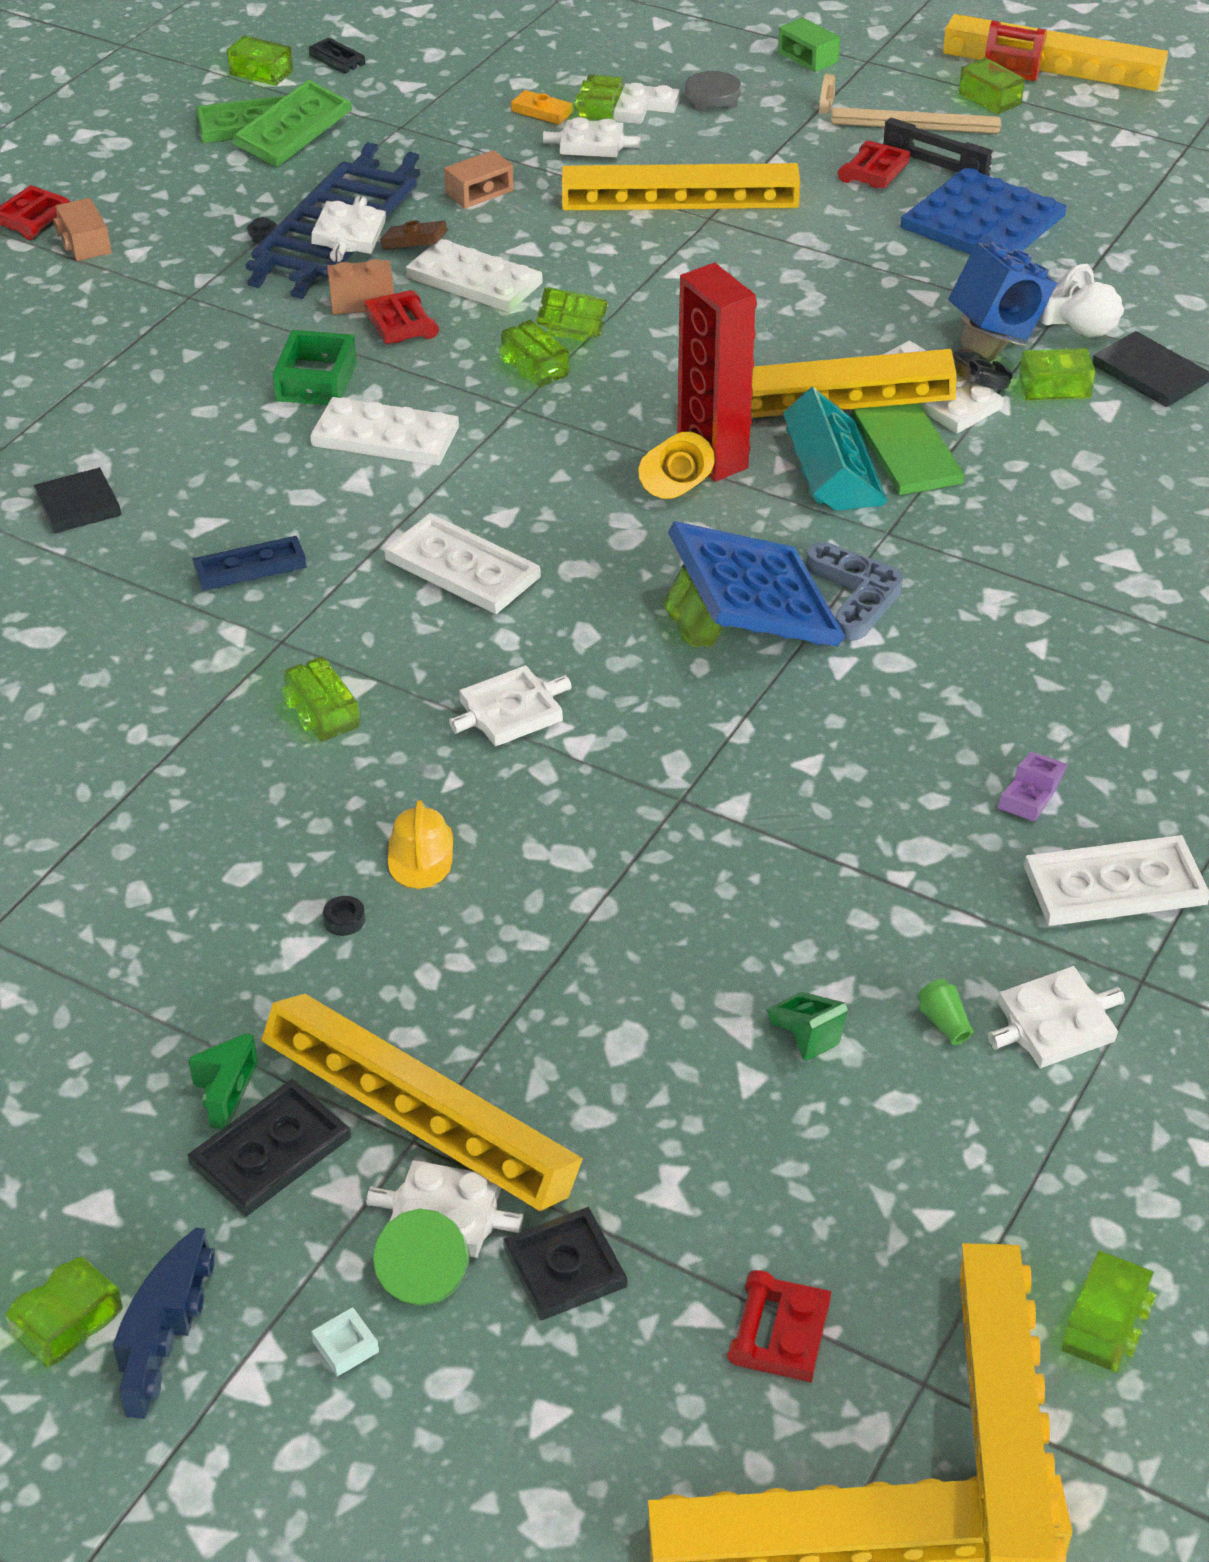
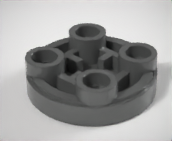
(713, 90)

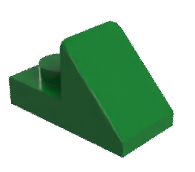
(813, 1020)
(225, 1076)

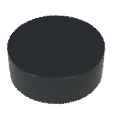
(344, 915)

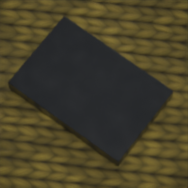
(1151, 368)
(269, 1147)

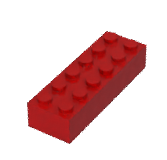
(716, 364)

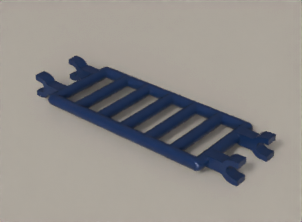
(306, 270)

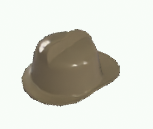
(984, 342)

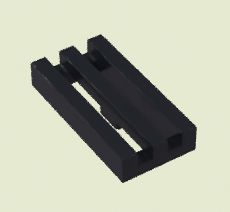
(336, 55)

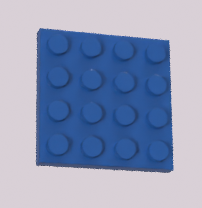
(983, 211)
(755, 584)

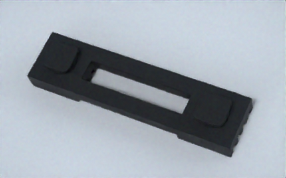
(901, 134)

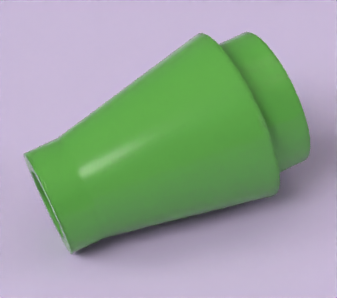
(944, 1008)

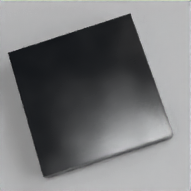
(77, 500)
(565, 1263)

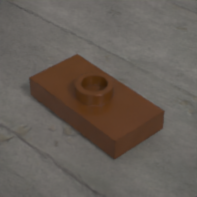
(413, 234)

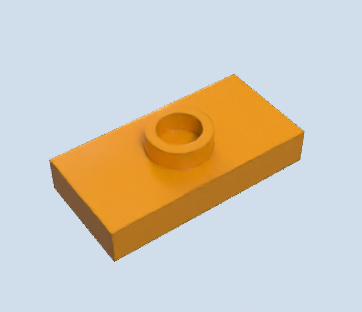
(542, 107)

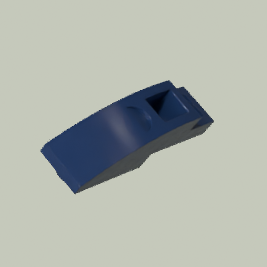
(158, 1312)

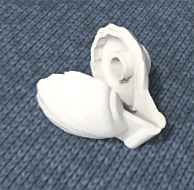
(1083, 304)

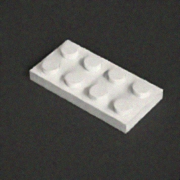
(474, 275)
(971, 403)
(385, 431)
(462, 563)
(1116, 880)

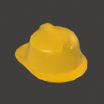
(676, 465)
(420, 847)

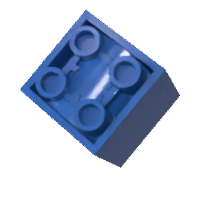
(1002, 290)

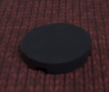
(977, 370)

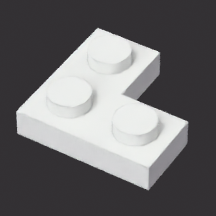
(639, 98)

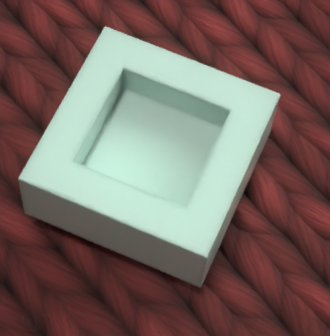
(345, 1341)

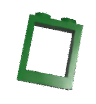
(292, 382)

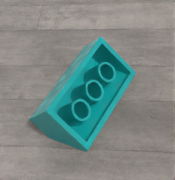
(832, 454)

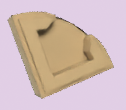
(827, 93)

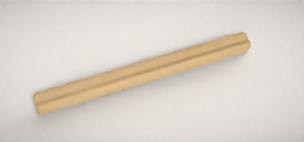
(922, 120)

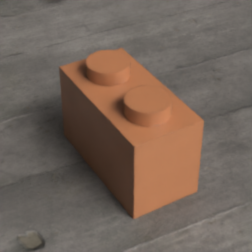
(479, 179)
(82, 229)
(356, 282)

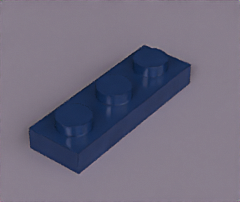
(249, 563)

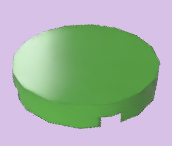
(421, 1257)

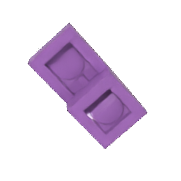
(1033, 786)

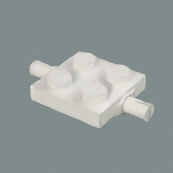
(592, 138)
(348, 227)
(510, 705)
(1056, 1017)
(453, 1192)

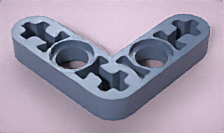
(875, 583)

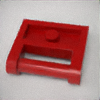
(1016, 59)
(883, 164)
(26, 205)
(392, 320)
(796, 1329)

